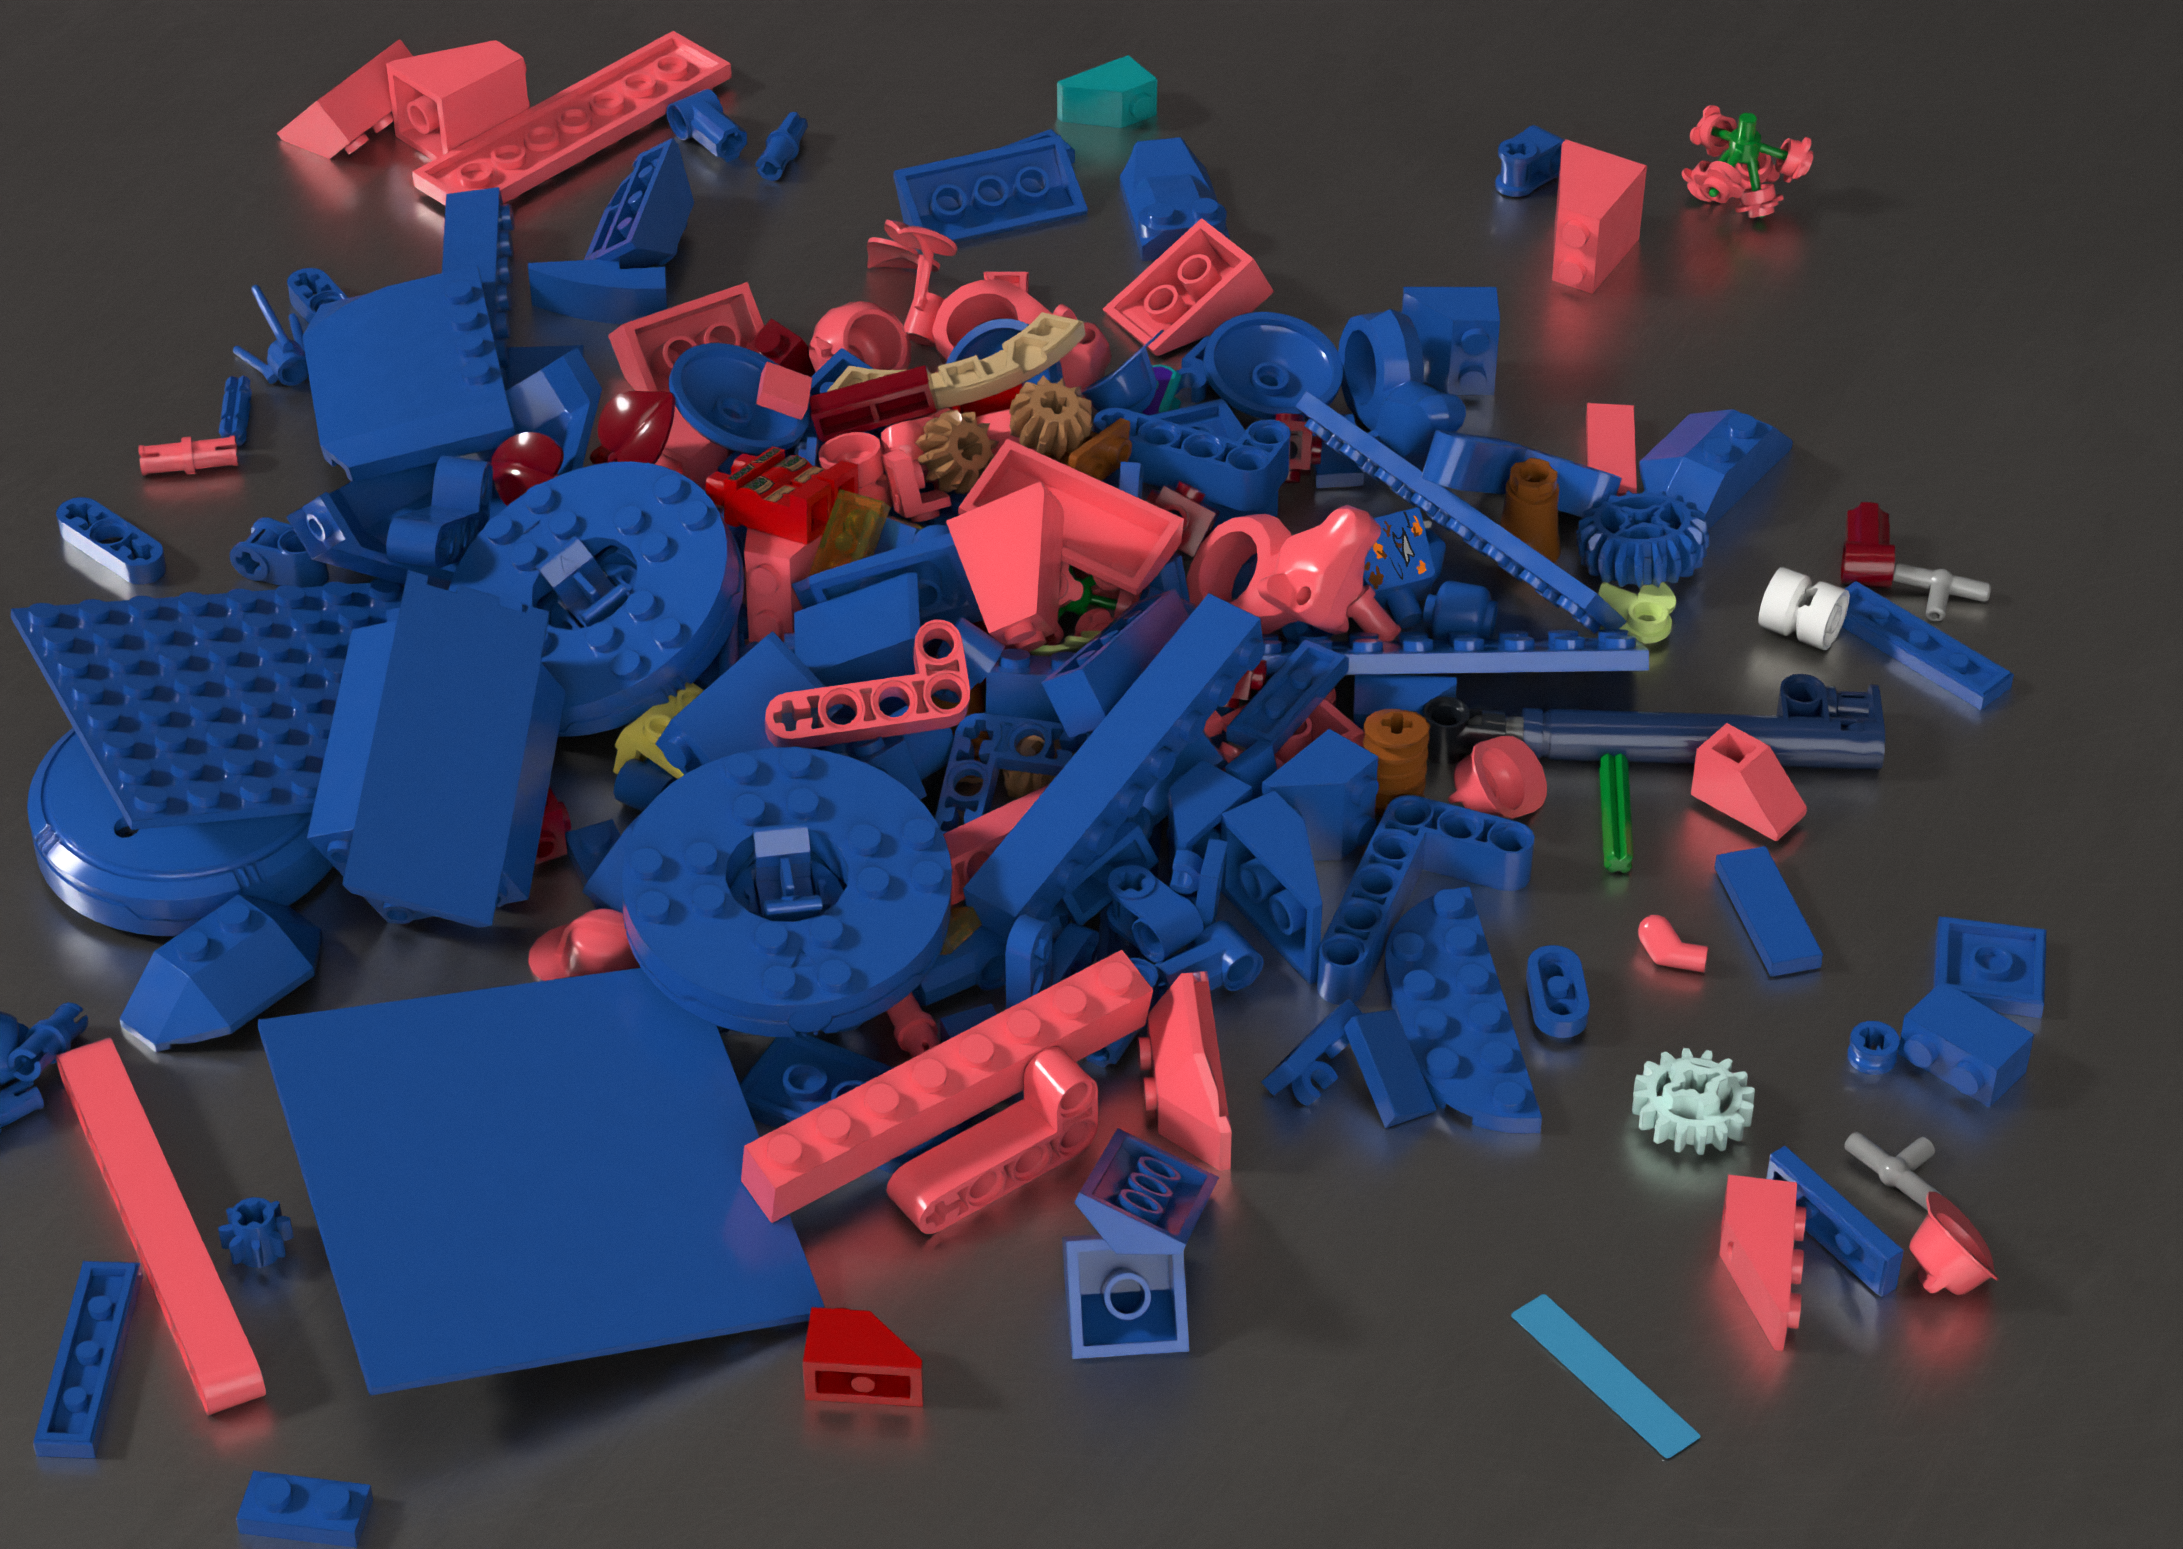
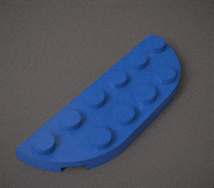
(1457, 1014)

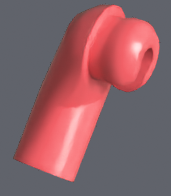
(1667, 948)

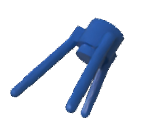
(285, 357)

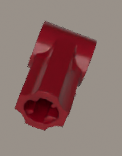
(1867, 549)

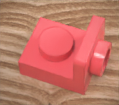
(905, 481)

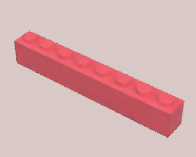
(941, 1087)

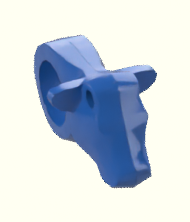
(1387, 385)

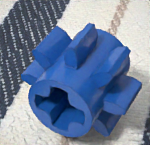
(255, 1232)

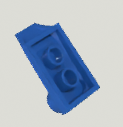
(1167, 195)
(941, 577)

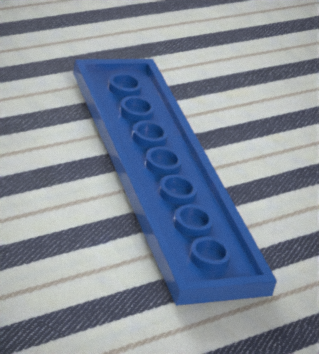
(1459, 516)
(1470, 654)

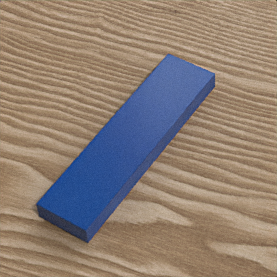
(1924, 648)
(88, 1360)

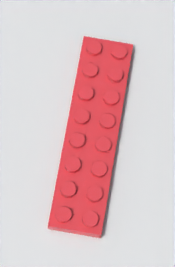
(576, 121)

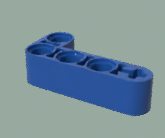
(1228, 471)
(452, 522)

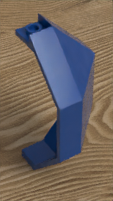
(354, 521)

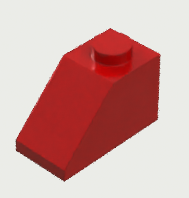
(859, 1360)

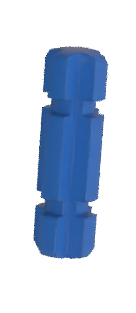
(235, 409)

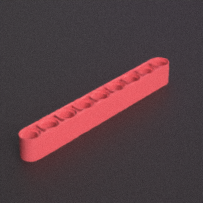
(161, 1228)

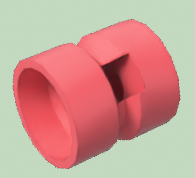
(866, 452)

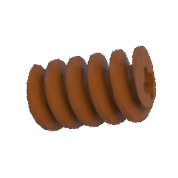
(1402, 752)

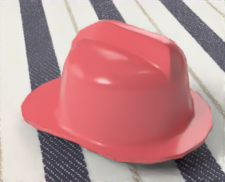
(1500, 779)
(583, 947)
(1950, 1249)

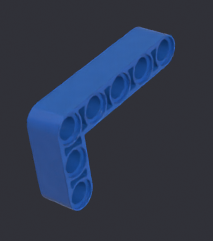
(1485, 463)
(1409, 839)

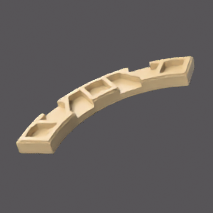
(973, 379)

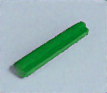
(1616, 813)

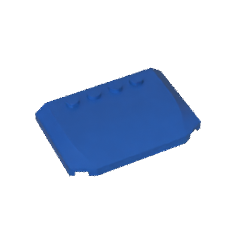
(407, 375)

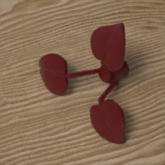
(630, 425)

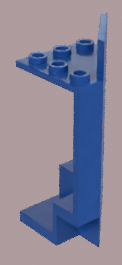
(440, 757)

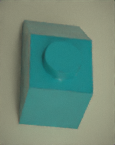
(1108, 95)

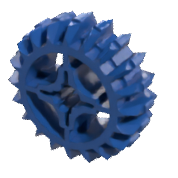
(1642, 539)

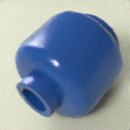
(1460, 608)

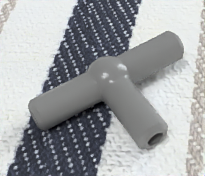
(1941, 584)
(1898, 1169)

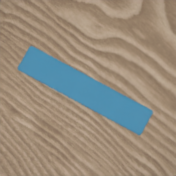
(1606, 1376)

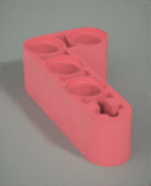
(866, 696)
(1004, 1150)

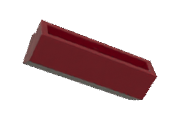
(873, 403)

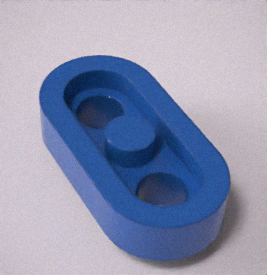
(1557, 991)

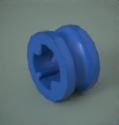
(1873, 1034)

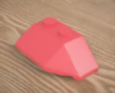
(1187, 1071)

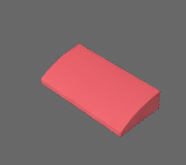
(1102, 526)

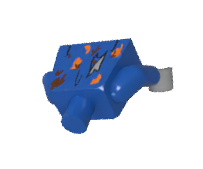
(1404, 564)

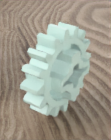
(1693, 1101)

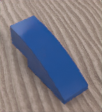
(598, 290)

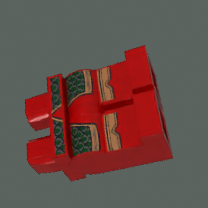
(781, 493)

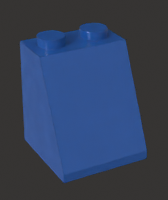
(861, 636)
(733, 708)

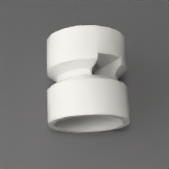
(1799, 607)

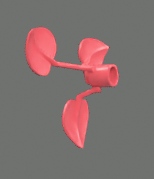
(902, 254)

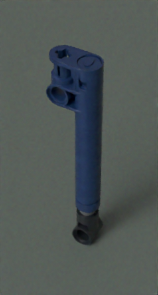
(1811, 729)

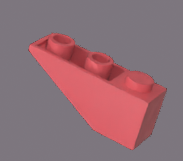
(1758, 1250)

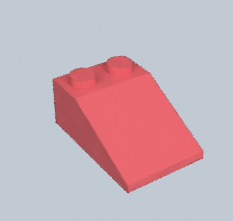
(1190, 291)

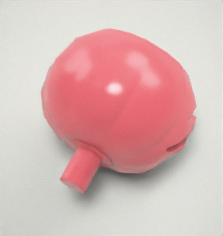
(863, 331)

